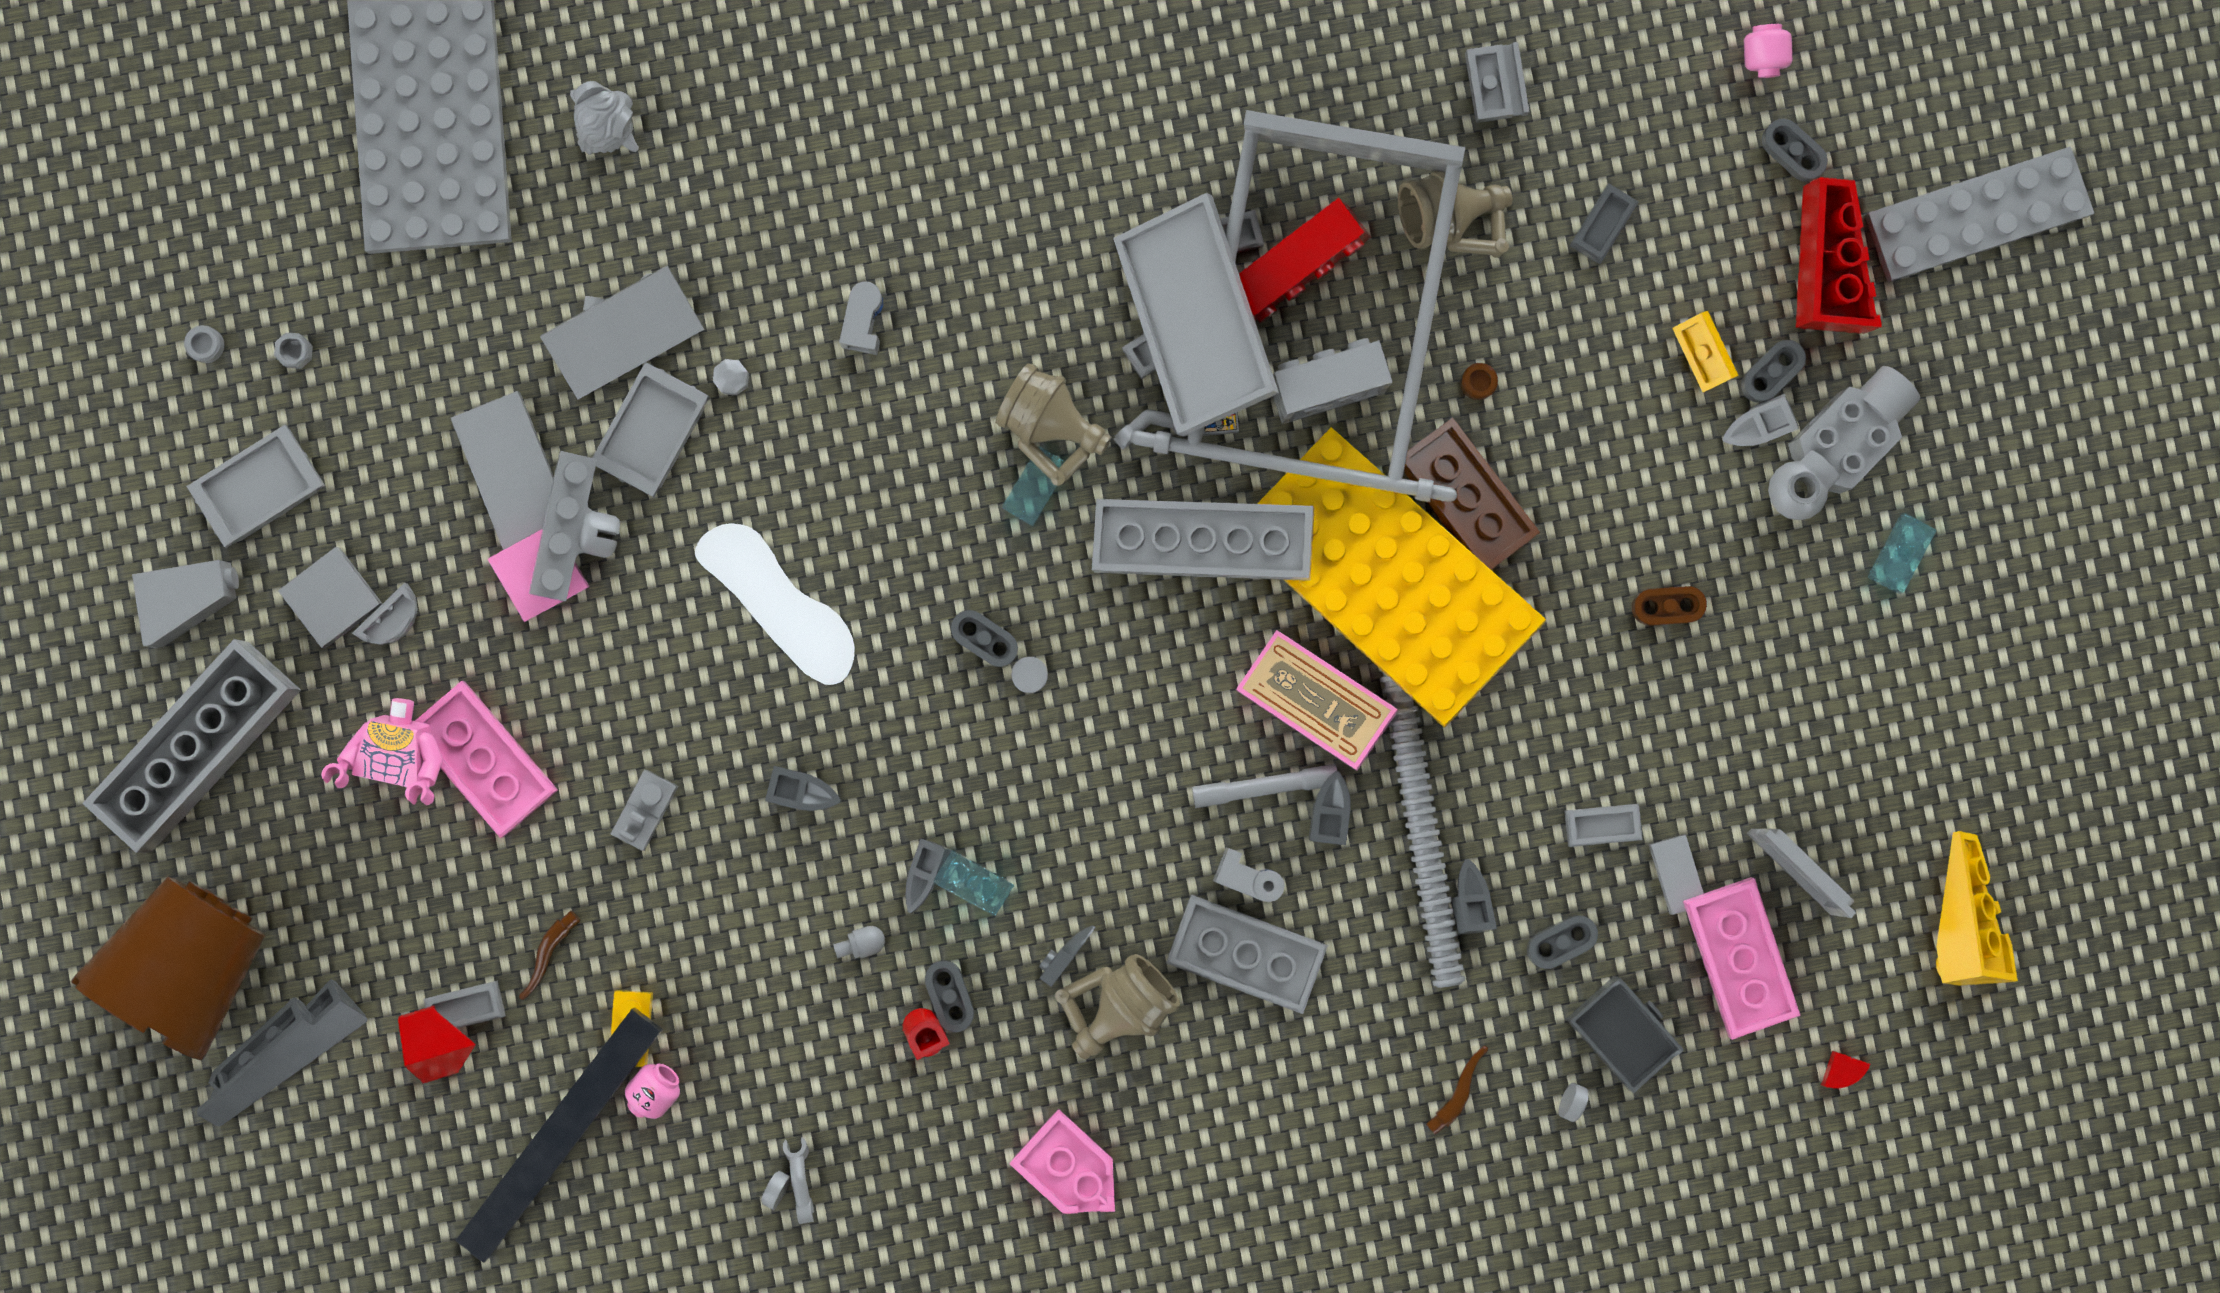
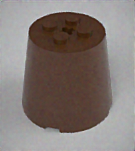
(174, 966)

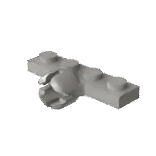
(570, 527)

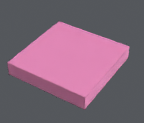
(515, 571)

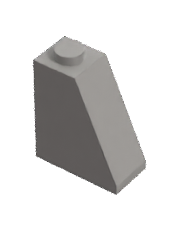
(180, 598)

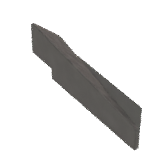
(279, 1050)

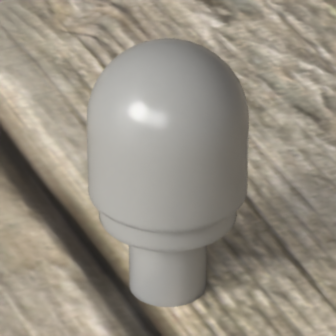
(861, 943)

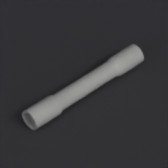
(1224, 792)

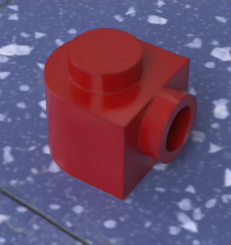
(924, 1033)

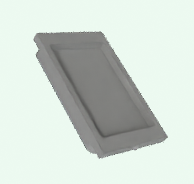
(650, 429)
(256, 486)
(1804, 871)

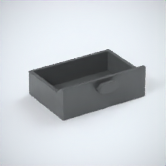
(1625, 1033)

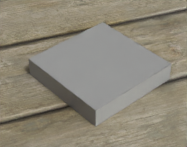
(330, 597)

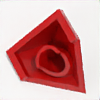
(432, 1045)

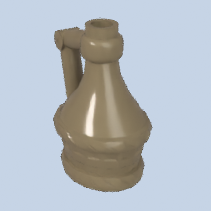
(1419, 209)
(1042, 411)
(1131, 1003)

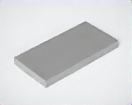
(622, 332)
(507, 465)
(1246, 954)

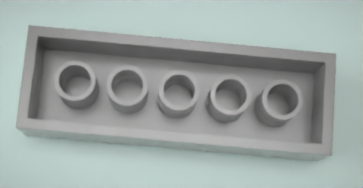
(191, 746)

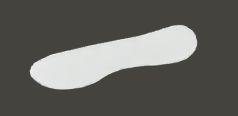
(798, 624)

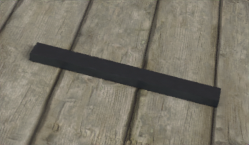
(559, 1134)

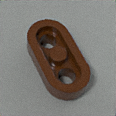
(1668, 606)

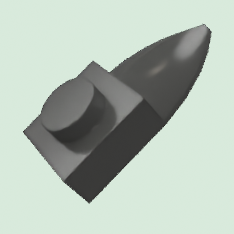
(800, 791)
(1331, 812)
(923, 870)
(1473, 904)
(1055, 963)

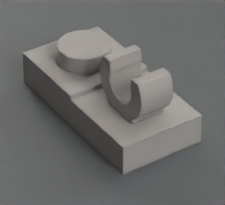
(644, 810)

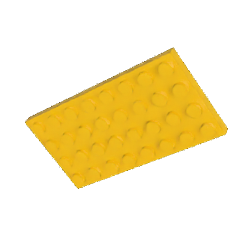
(1404, 586)

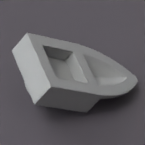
(1762, 423)

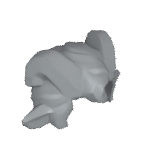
(602, 118)

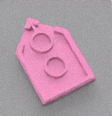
(1067, 1167)

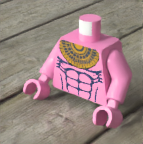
(392, 752)

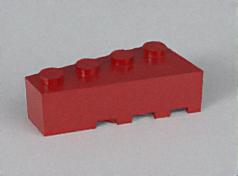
(1301, 258)
(1833, 261)

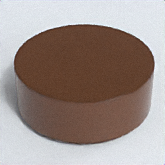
(1479, 381)

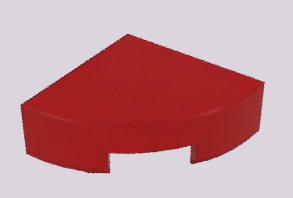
(1843, 1071)

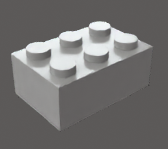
(1331, 380)

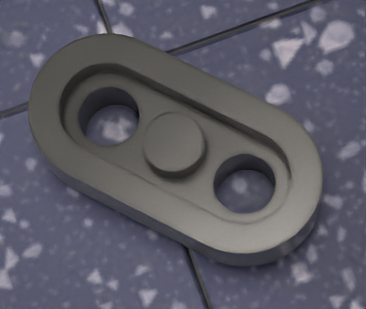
(1796, 147)
(1772, 372)
(985, 638)
(1561, 942)
(949, 995)

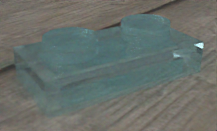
(1902, 553)
(973, 883)

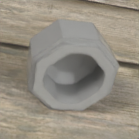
(293, 350)
(731, 377)

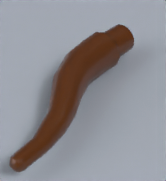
(550, 940)
(1454, 1107)

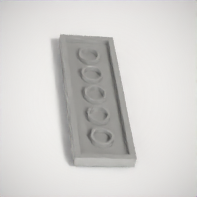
(1979, 214)
(1203, 539)

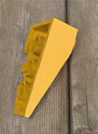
(1969, 935)

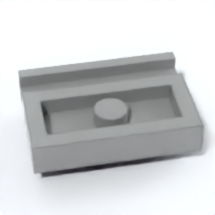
(1497, 82)

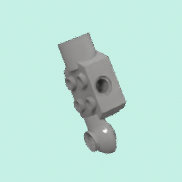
(1843, 443)

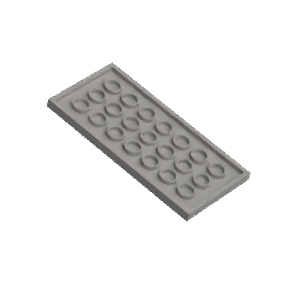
(428, 124)

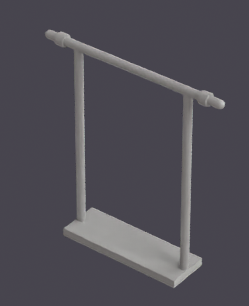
(1368, 146)

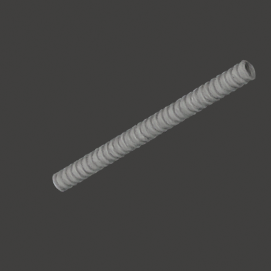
(1423, 837)

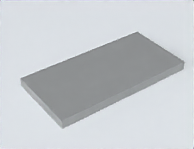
(1195, 315)

